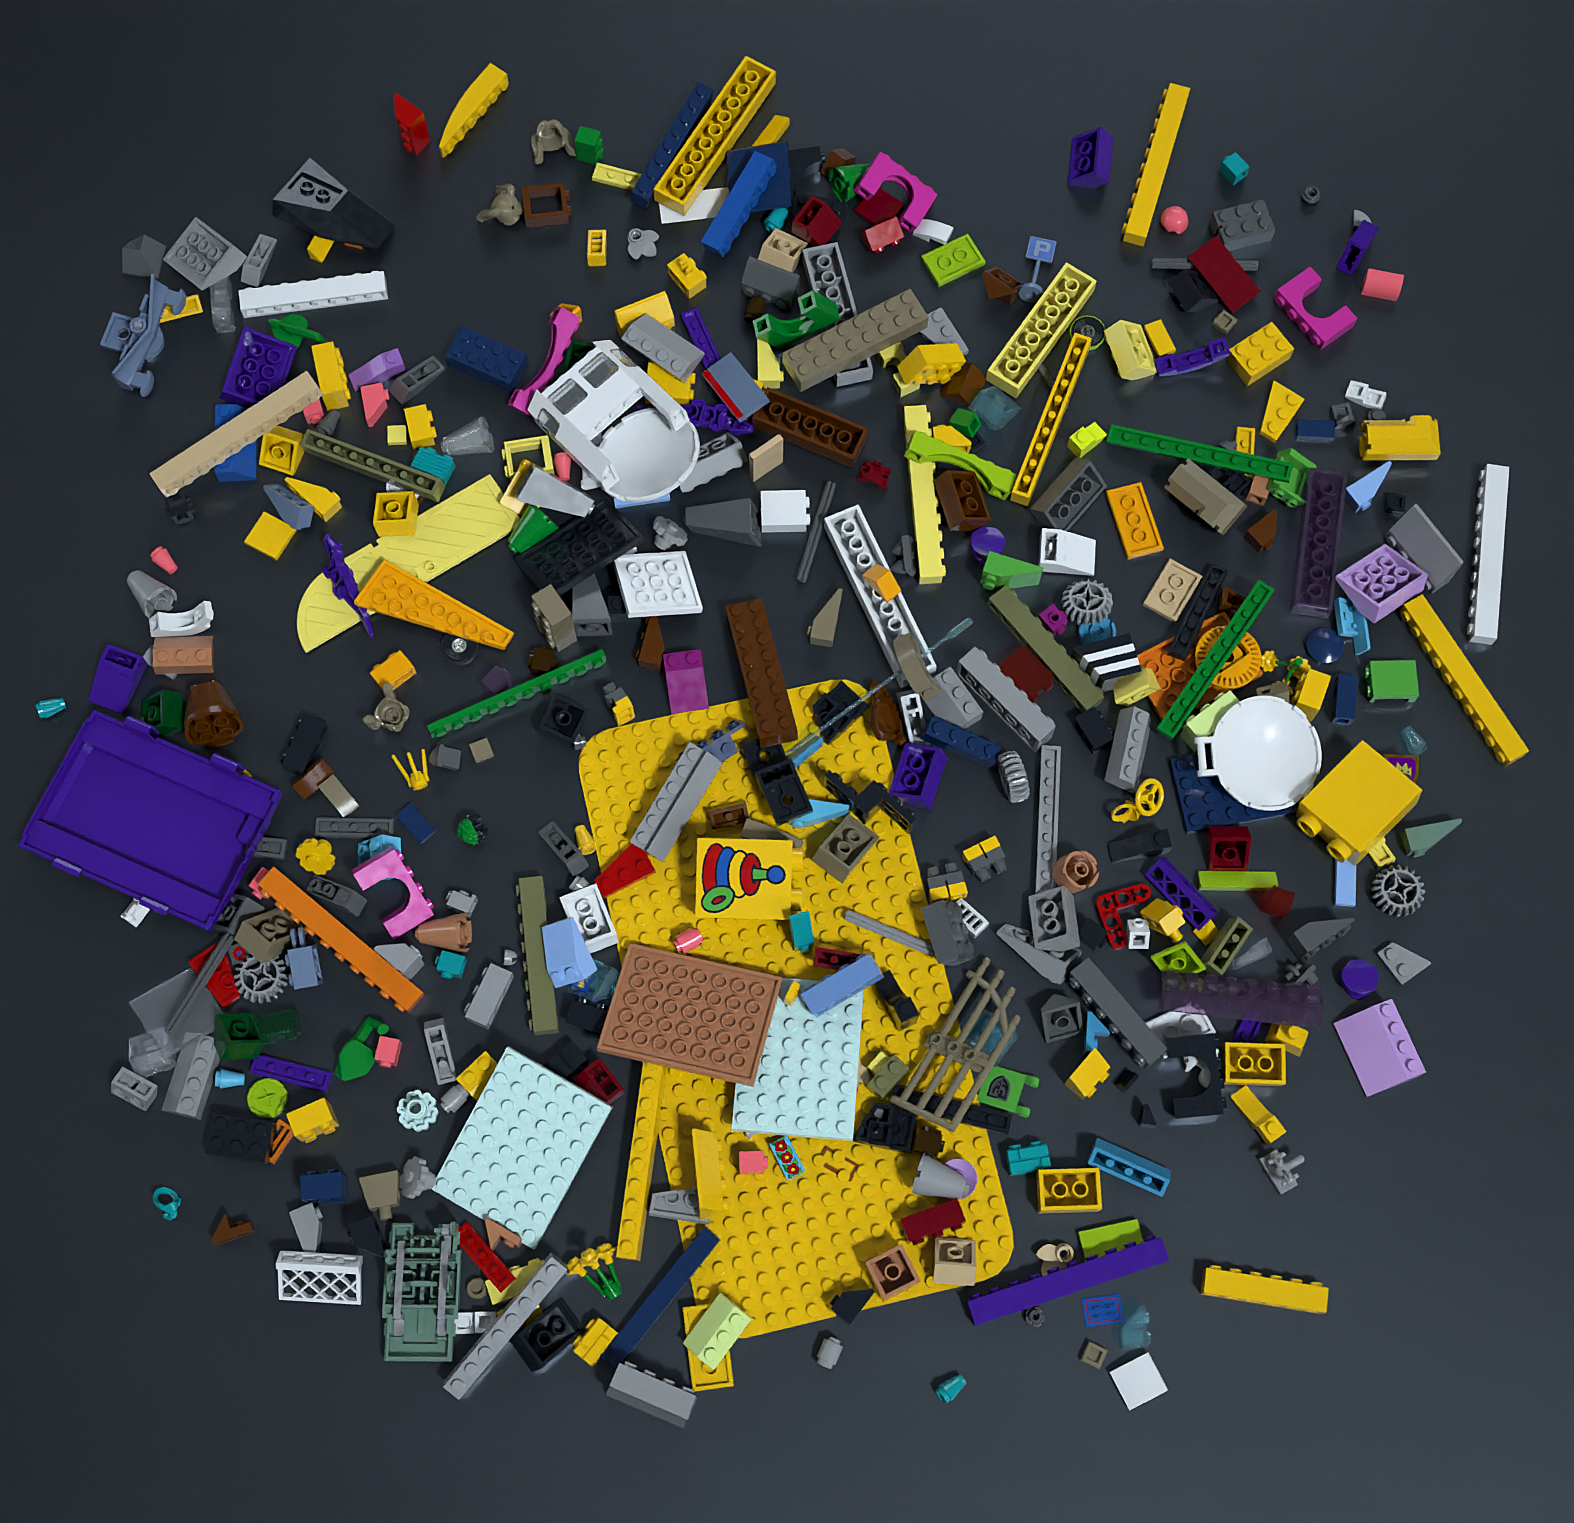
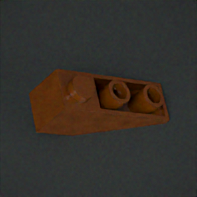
(653, 647)

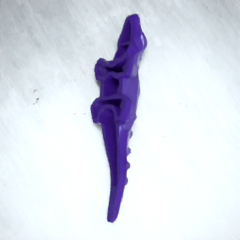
(713, 417)
(343, 580)

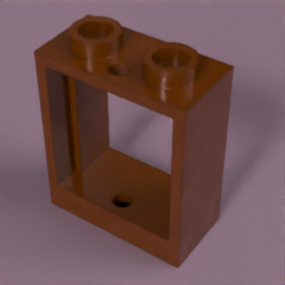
(546, 218)

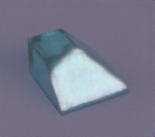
(600, 983)

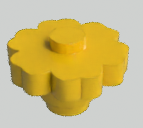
(315, 856)

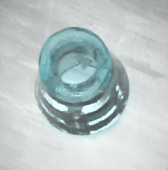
(1414, 741)

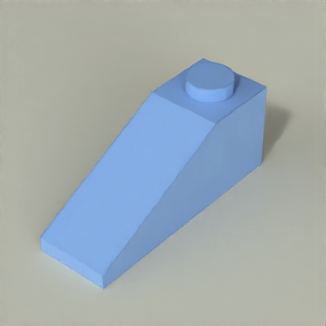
(1362, 492)

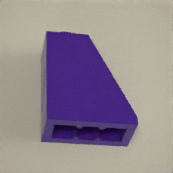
(1357, 247)

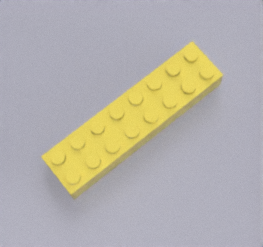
(1042, 328)

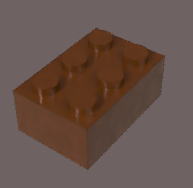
(962, 500)

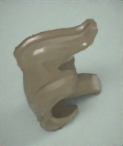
(551, 137)
(502, 206)
(386, 711)

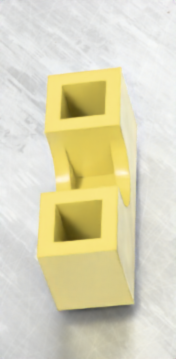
(894, 356)

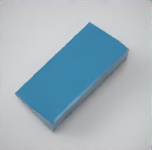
(806, 750)

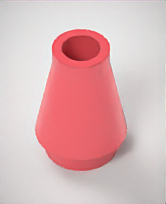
(562, 464)
(163, 559)

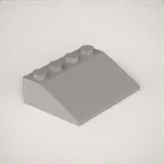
(204, 255)
(1425, 547)

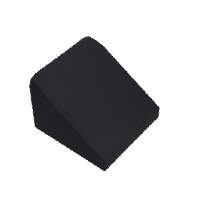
(1125, 1080)
(1146, 1117)

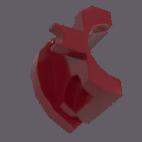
(874, 474)

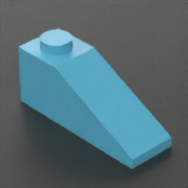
(822, 812)

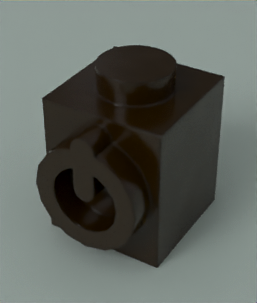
(542, 660)
(929, 1142)

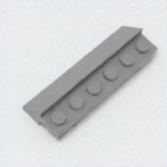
(676, 802)

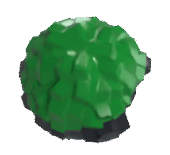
(470, 831)

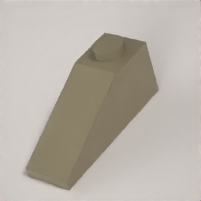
(825, 622)

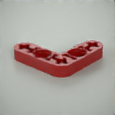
(1112, 912)

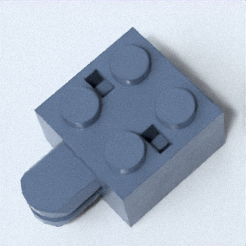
(303, 962)

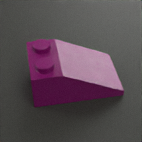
(685, 681)

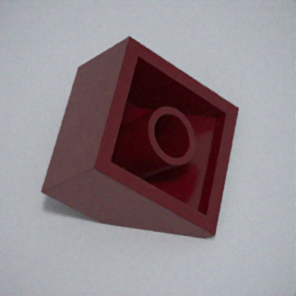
(1228, 848)

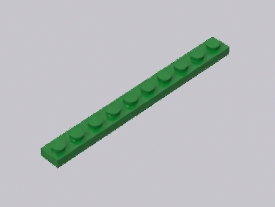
(1200, 453)
(1215, 660)
(514, 694)

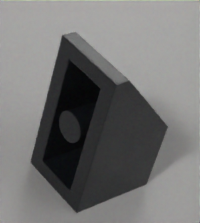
(850, 1304)

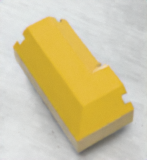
(1400, 439)

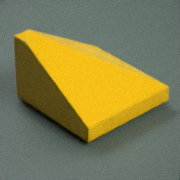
(1207, 933)

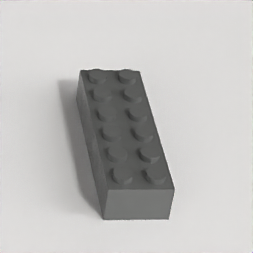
(1117, 1013)

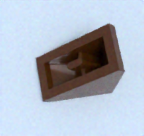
(836, 158)
(1229, 601)

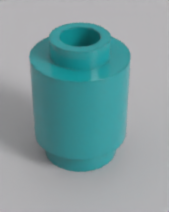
(776, 219)

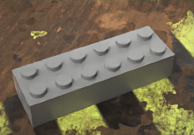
(1005, 699)

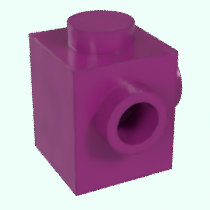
(1053, 620)

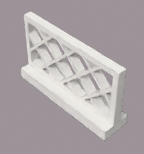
(319, 1264)

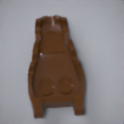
(885, 717)

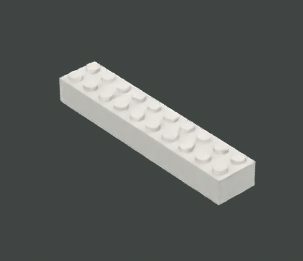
(857, 554)

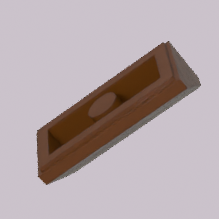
(728, 814)

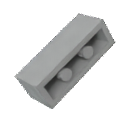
(488, 996)

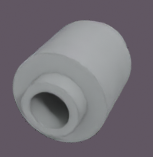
(454, 1098)
(829, 1352)

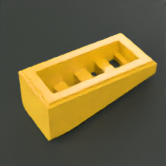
(596, 258)

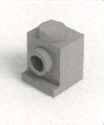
(461, 902)

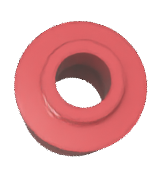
(688, 940)

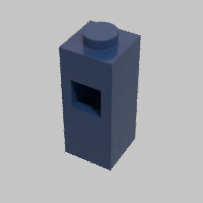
(1344, 699)

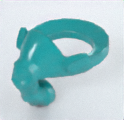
(171, 1208)

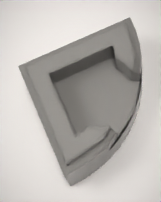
(1358, 217)

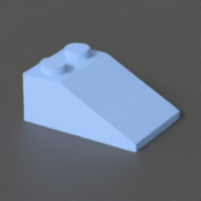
(566, 953)

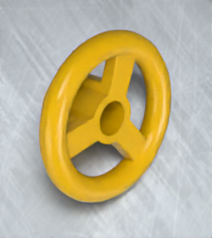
(1147, 796)

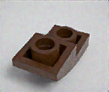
(315, 775)

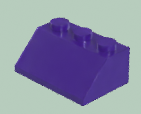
(1090, 159)
(918, 775)

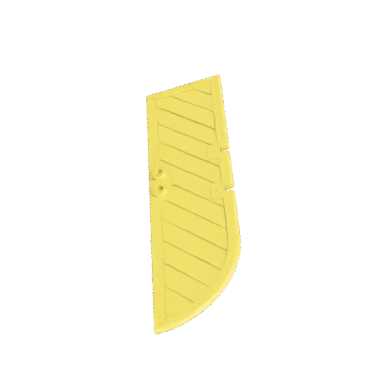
(441, 540)

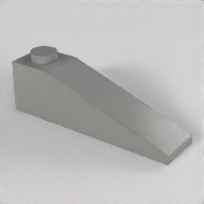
(1050, 964)

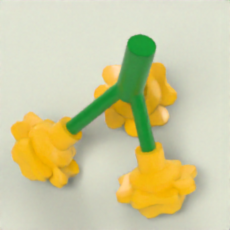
(1295, 666)

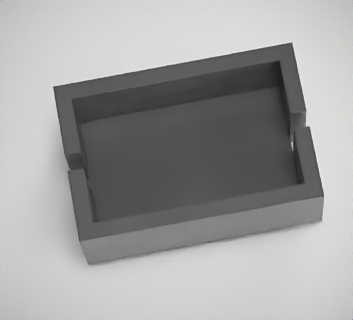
(1243, 225)
(948, 933)

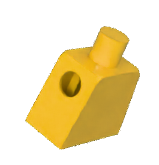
(1290, 1035)

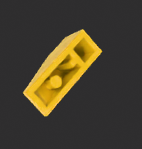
(324, 501)

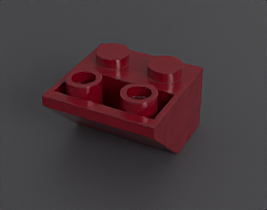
(816, 222)
(599, 1082)

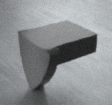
(1342, 416)
(445, 757)

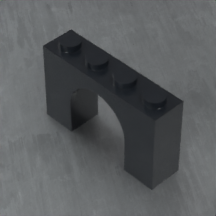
(1211, 1100)

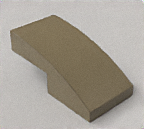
(338, 796)

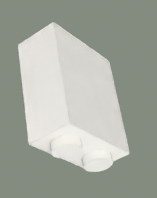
(784, 511)

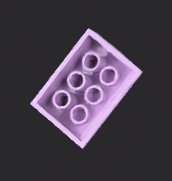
(1381, 582)
(1379, 1048)

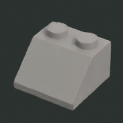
(401, 957)

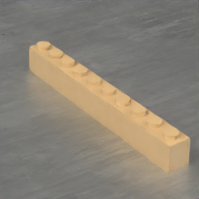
(236, 434)

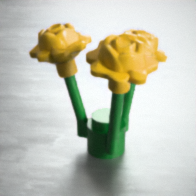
(590, 1257)

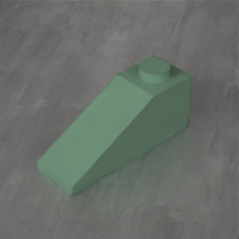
(1422, 838)

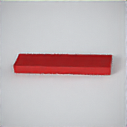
(485, 1258)

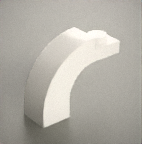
(182, 623)

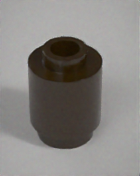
(754, 309)

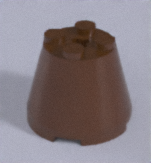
(211, 716)

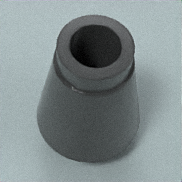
(328, 423)

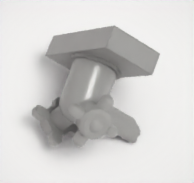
(1279, 1171)

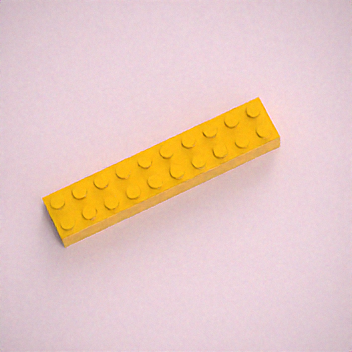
(714, 136)

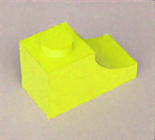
(1085, 439)

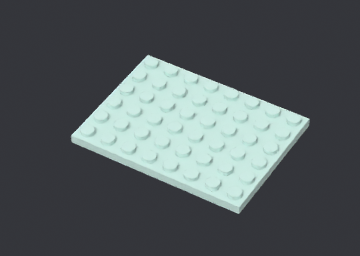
(805, 1072)
(521, 1147)

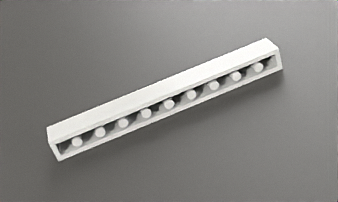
(1489, 554)

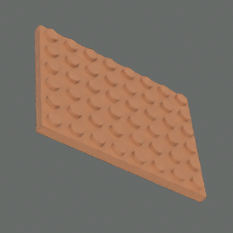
(690, 1014)

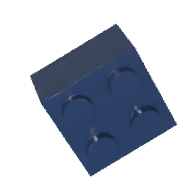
(324, 1188)

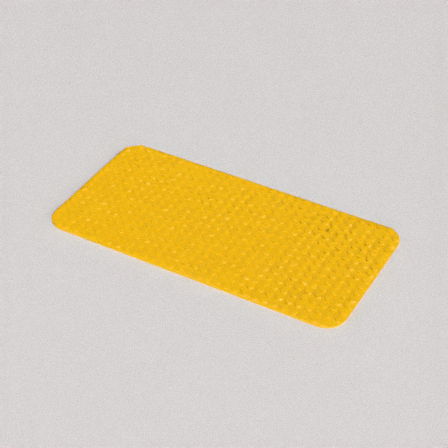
(807, 1237)

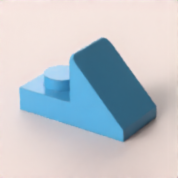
(1093, 1028)

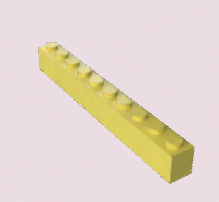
(924, 503)

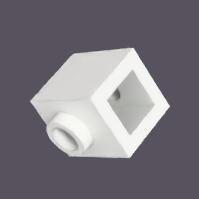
(1137, 934)

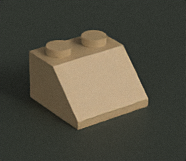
(782, 250)
(954, 1261)

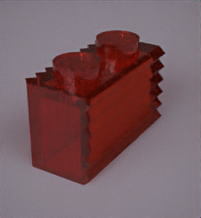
(1276, 901)

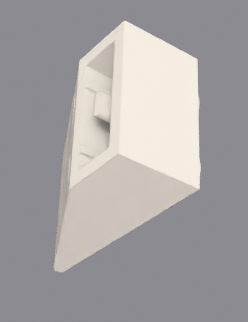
(1066, 552)

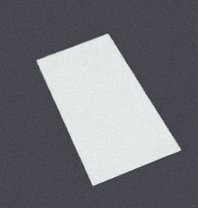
(705, 206)

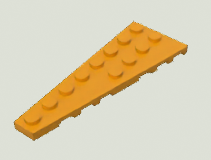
(413, 600)

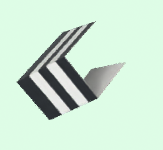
(1107, 660)

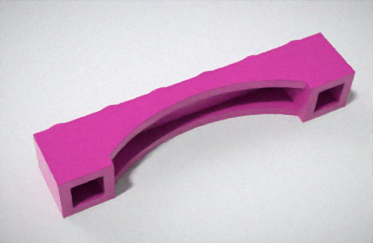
(562, 326)

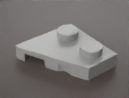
(1401, 962)

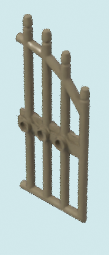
(961, 1053)

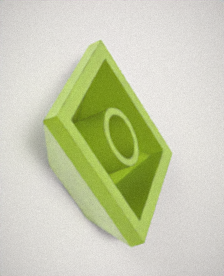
(1178, 958)

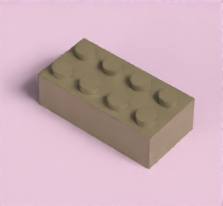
(553, 618)

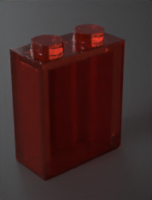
(1027, 673)

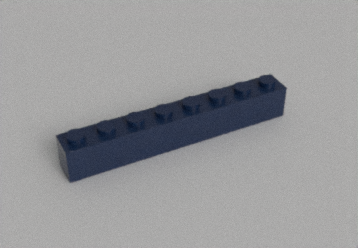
(672, 144)

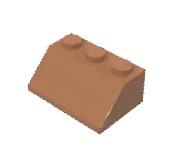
(183, 655)

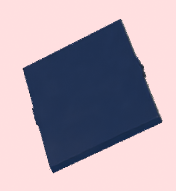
(778, 187)

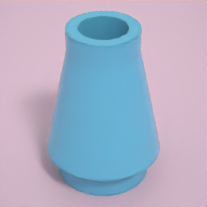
(228, 1078)

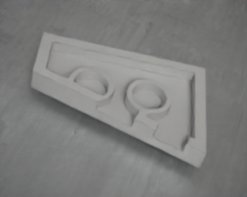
(942, 331)

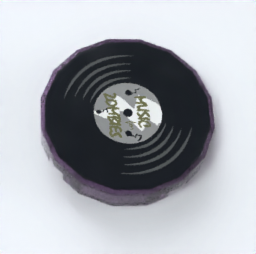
(458, 649)

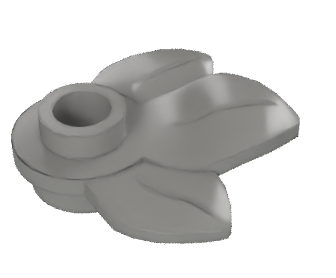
(643, 245)

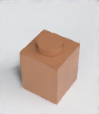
(1257, 491)

